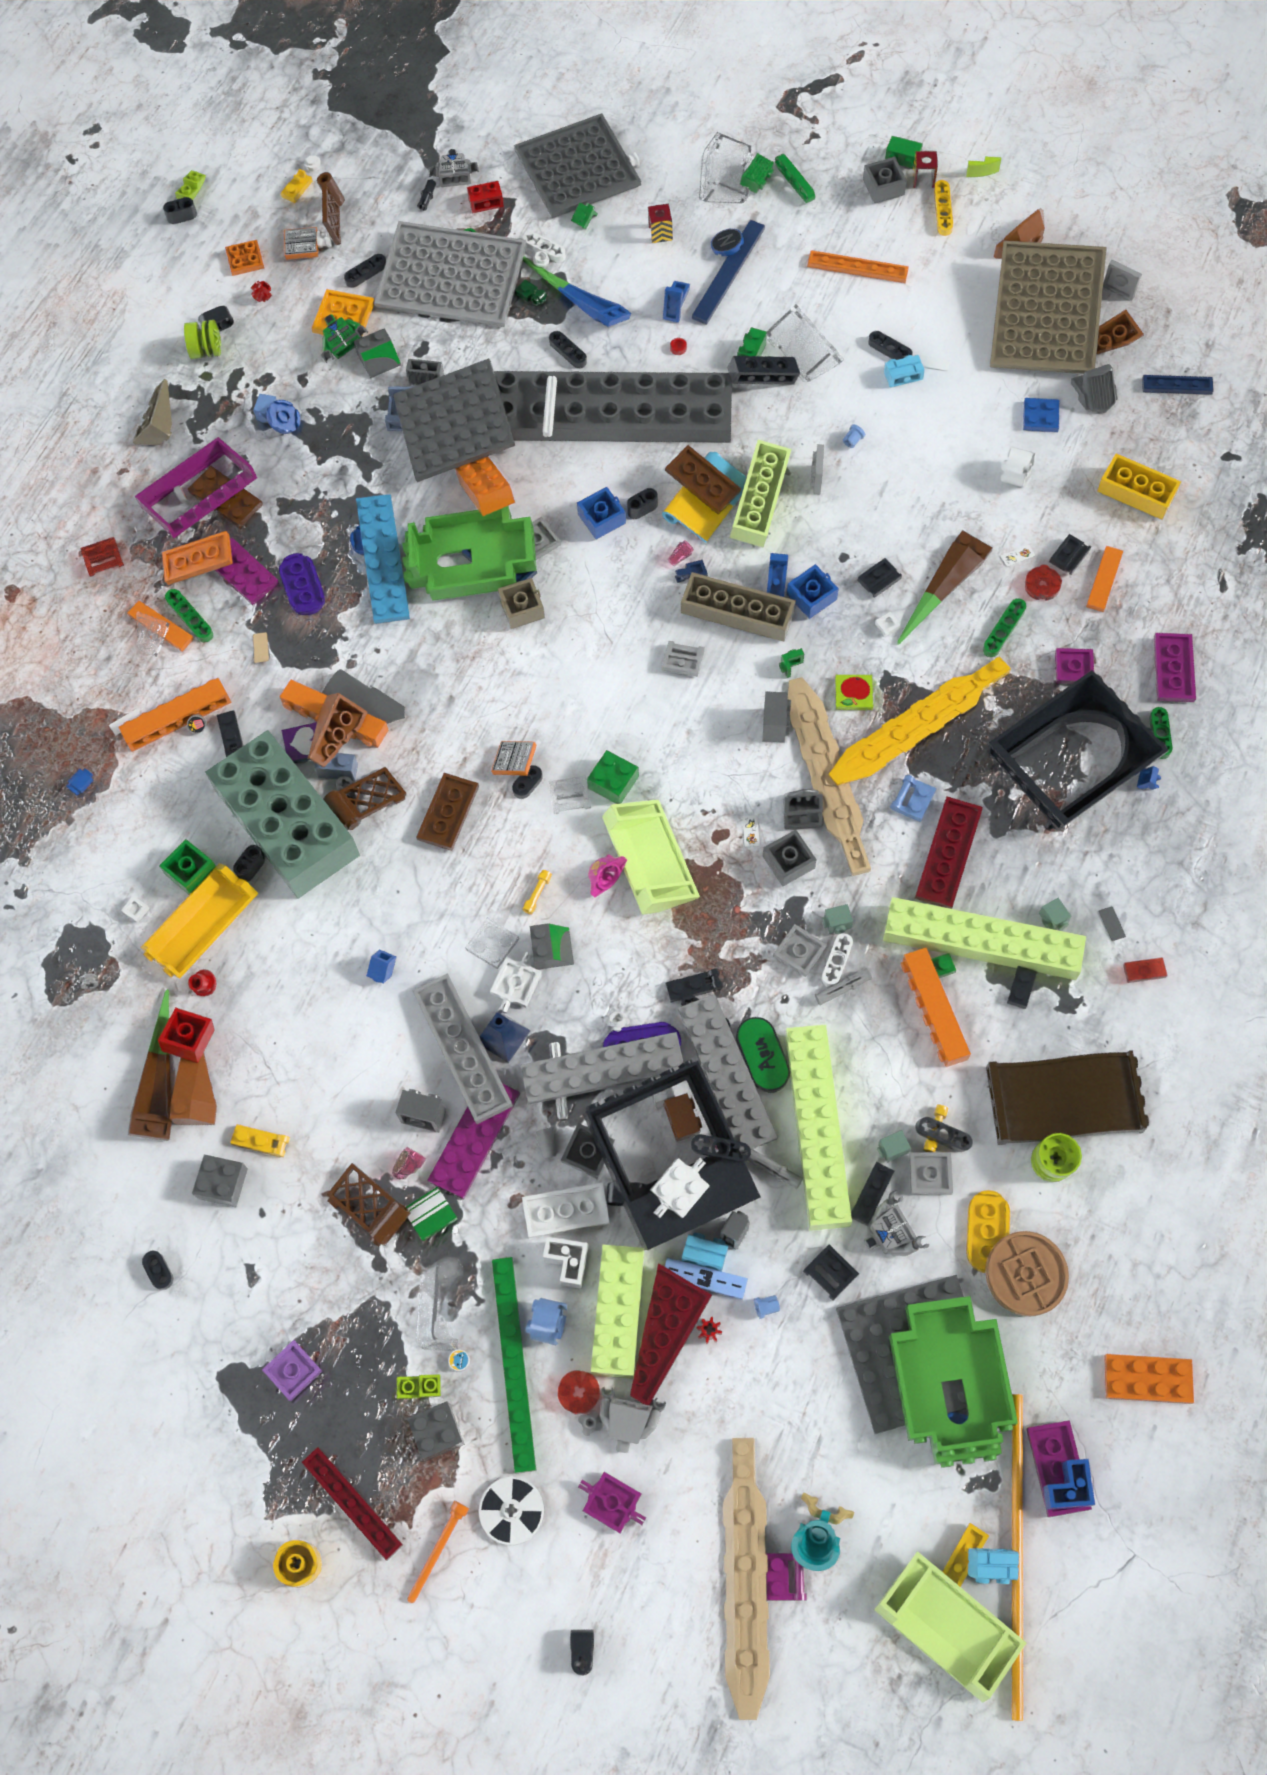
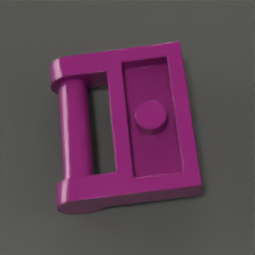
(778, 1578)

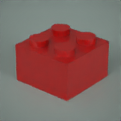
(186, 1035)

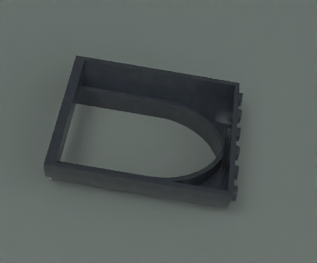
(1082, 701)

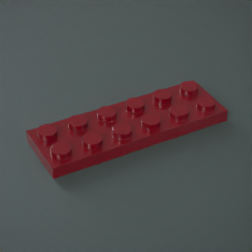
(948, 853)

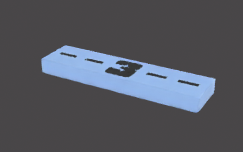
(709, 1279)

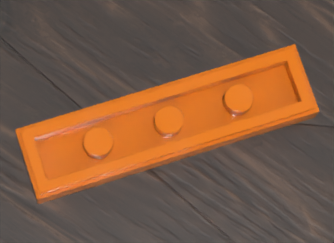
(1104, 578)
(175, 635)

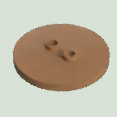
(1027, 1273)

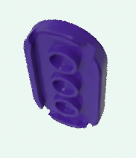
(301, 584)
(640, 1032)

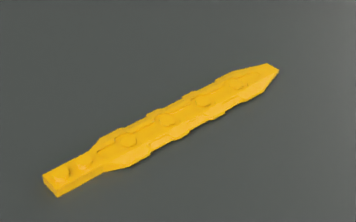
(915, 724)

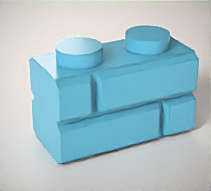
(904, 370)
(705, 1252)
(993, 1564)

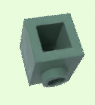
(1055, 915)
(837, 919)
(893, 1146)

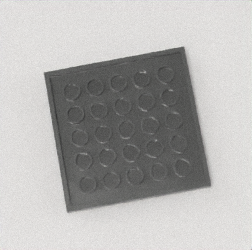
(577, 165)
(453, 420)
(867, 1334)

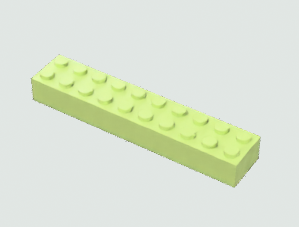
(984, 938)
(818, 1128)

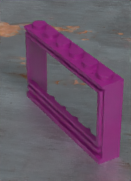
(186, 471)

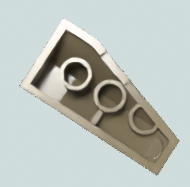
(157, 418)

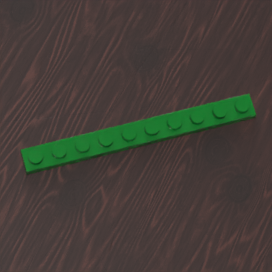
(514, 1365)

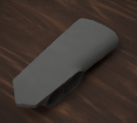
(370, 699)

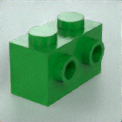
(754, 343)

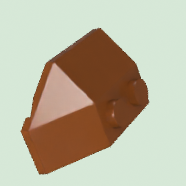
(1028, 231)

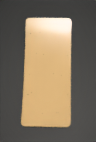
(260, 647)

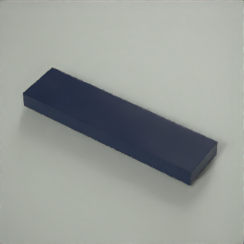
(1177, 384)

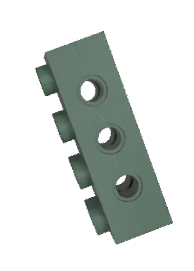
(259, 785)

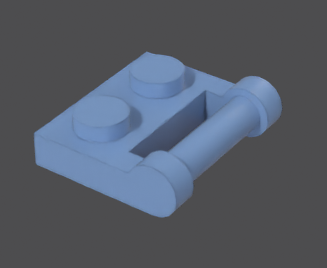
(919, 800)

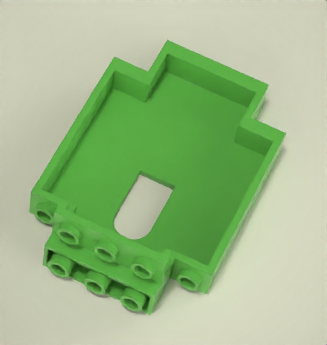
(497, 547)
(950, 1346)

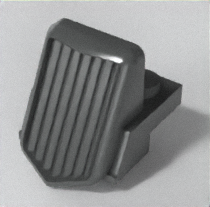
(1096, 389)
(802, 809)

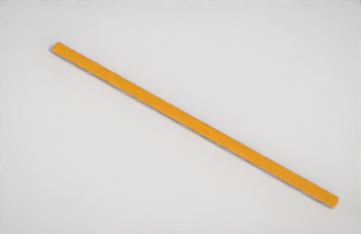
(1017, 1545)

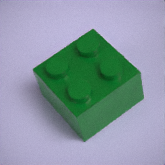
(613, 777)
(187, 866)

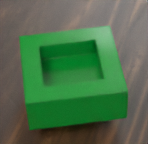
(944, 965)

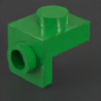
(583, 215)
(790, 659)

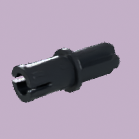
(426, 194)

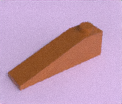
(1118, 332)
(335, 725)
(193, 1095)

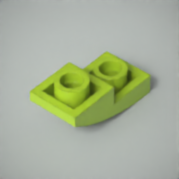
(983, 168)
(192, 184)
(418, 1386)

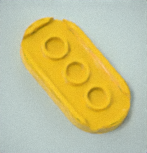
(986, 1224)

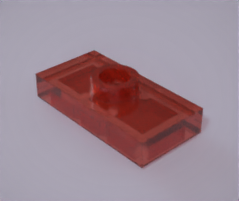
(1145, 970)

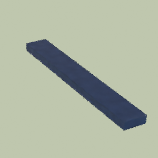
(727, 274)

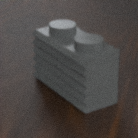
(423, 370)
(735, 1229)

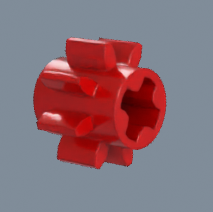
(261, 291)
(705, 1326)

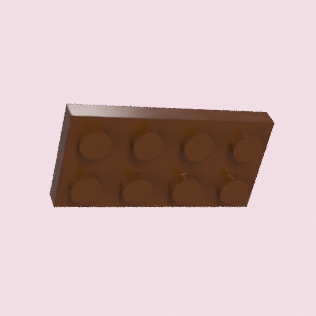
(703, 479)
(237, 508)
(447, 811)

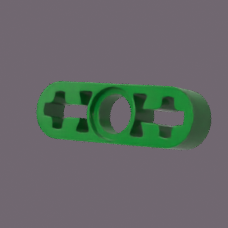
(1164, 725)

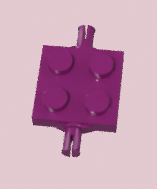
(612, 1502)

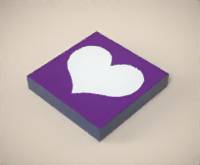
(298, 741)

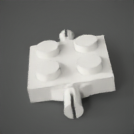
(516, 982)
(679, 1187)

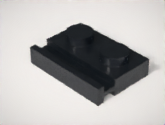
(1070, 554)
(879, 577)

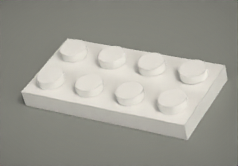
(565, 1210)

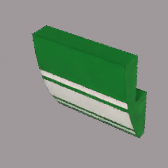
(430, 1214)

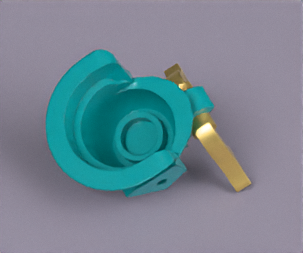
(815, 1543)

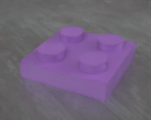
(292, 1370)

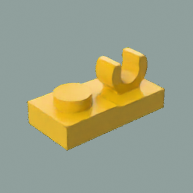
(296, 186)

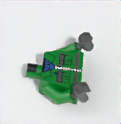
(340, 336)

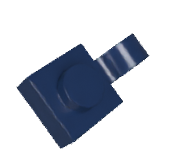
(695, 567)

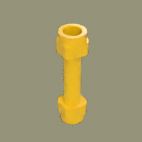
(530, 905)
(940, 1114)

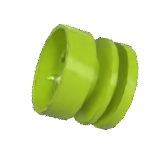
(202, 339)
(1064, 1150)

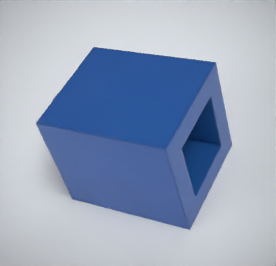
(381, 966)

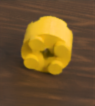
(309, 1567)

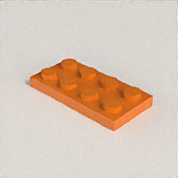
(197, 558)
(1149, 1378)

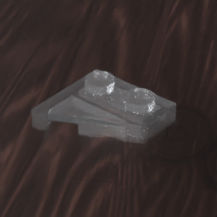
(150, 633)

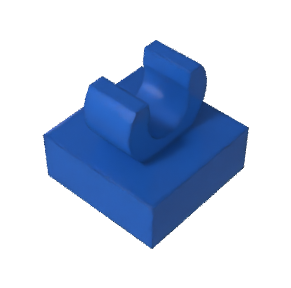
(1148, 778)

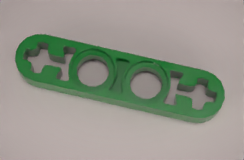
(795, 178)
(189, 615)
(1006, 628)

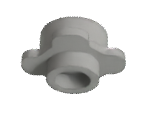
(596, 1425)

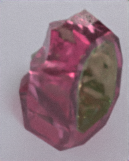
(407, 1163)

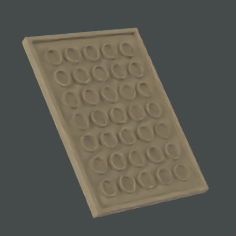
(1048, 307)

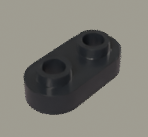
(529, 781)
(157, 1271)

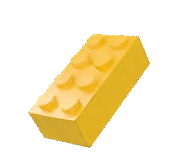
(1139, 486)

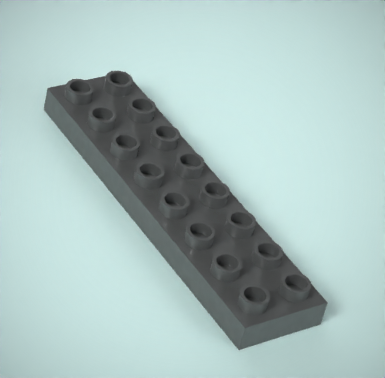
(620, 406)

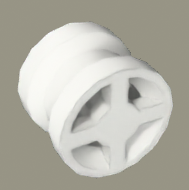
(324, 239)

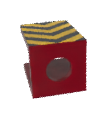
(919, 164)
(660, 223)

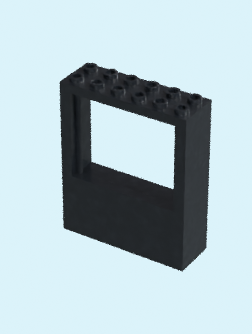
(728, 1180)

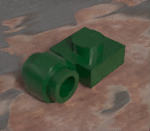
(529, 291)

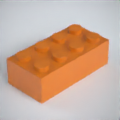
(485, 485)

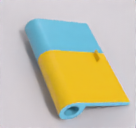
(693, 512)

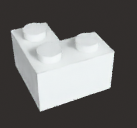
(570, 1255)

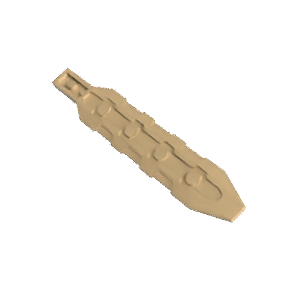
(821, 754)
(746, 1569)

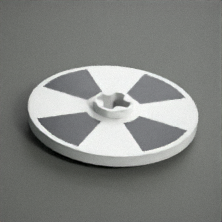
(524, 1523)

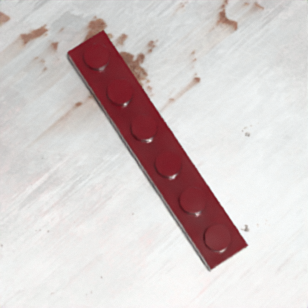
(352, 1503)

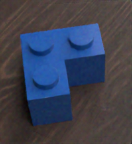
(1076, 1491)

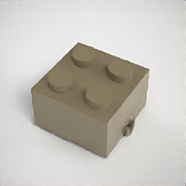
(521, 603)

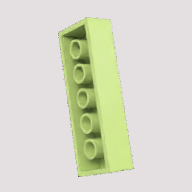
(760, 493)
(617, 1311)

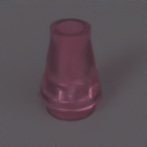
(681, 552)

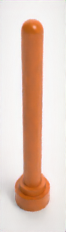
(457, 1512)

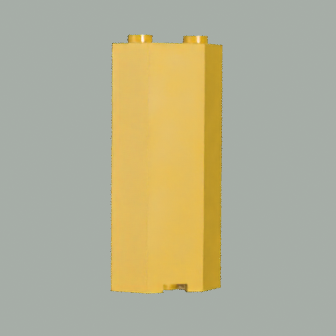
(198, 921)

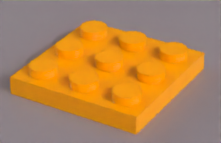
(343, 305)

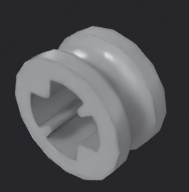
(88, 981)

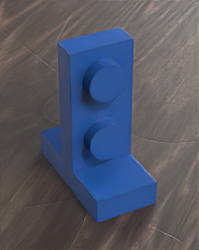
(674, 300)
(777, 574)

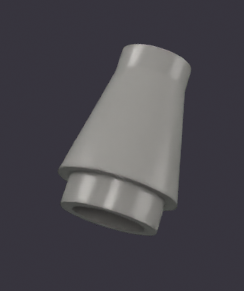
(546, 1141)

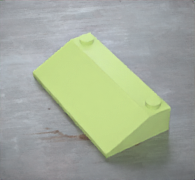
(652, 855)
(950, 1627)

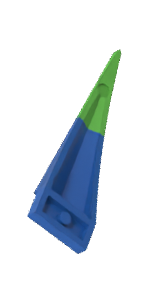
(598, 308)

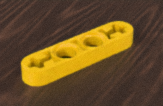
(943, 207)

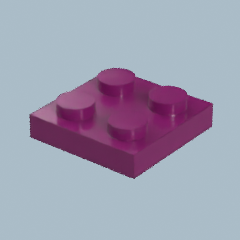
(1072, 664)

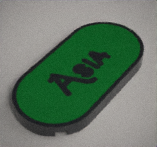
(763, 1054)

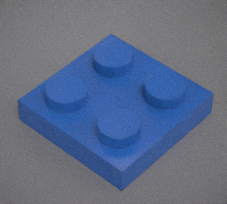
(1041, 415)

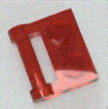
(101, 551)

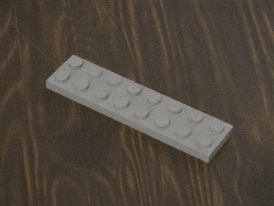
(462, 1049)
(600, 1068)
(727, 1072)

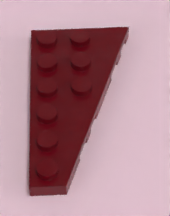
(669, 1322)

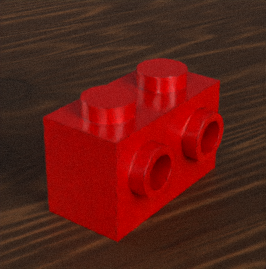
(485, 196)

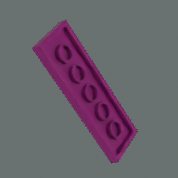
(468, 1150)

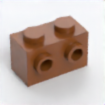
(682, 1117)

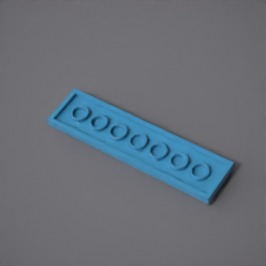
(382, 559)

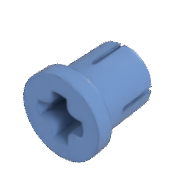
(853, 436)
(766, 1306)

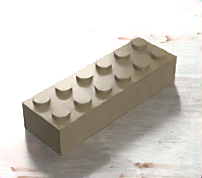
(738, 606)

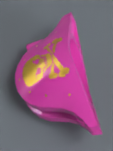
(605, 873)

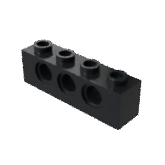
(763, 370)

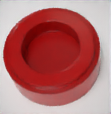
(678, 346)

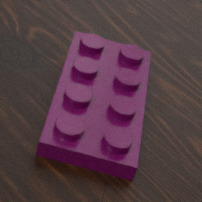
(247, 574)
(1174, 667)
(1050, 1447)

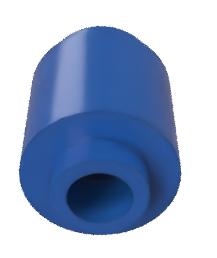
(80, 781)

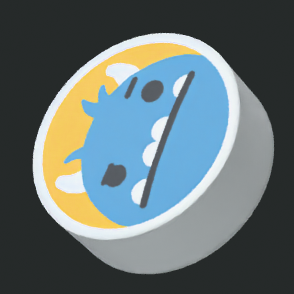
(459, 1360)

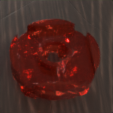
(1045, 574)
(581, 1380)

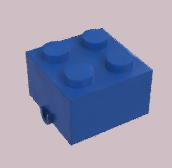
(601, 512)
(812, 591)

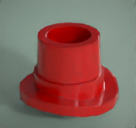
(203, 982)

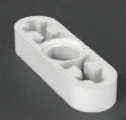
(540, 240)
(847, 948)

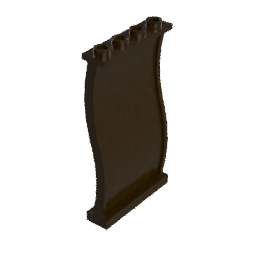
(1066, 1097)

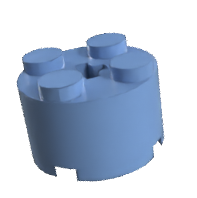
(547, 1321)

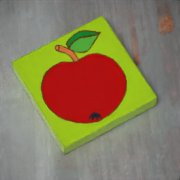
(854, 692)

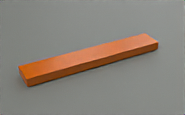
(858, 266)

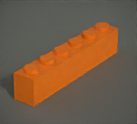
(309, 703)
(174, 714)
(936, 1007)

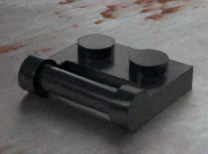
(836, 1267)

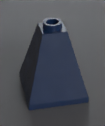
(503, 1036)

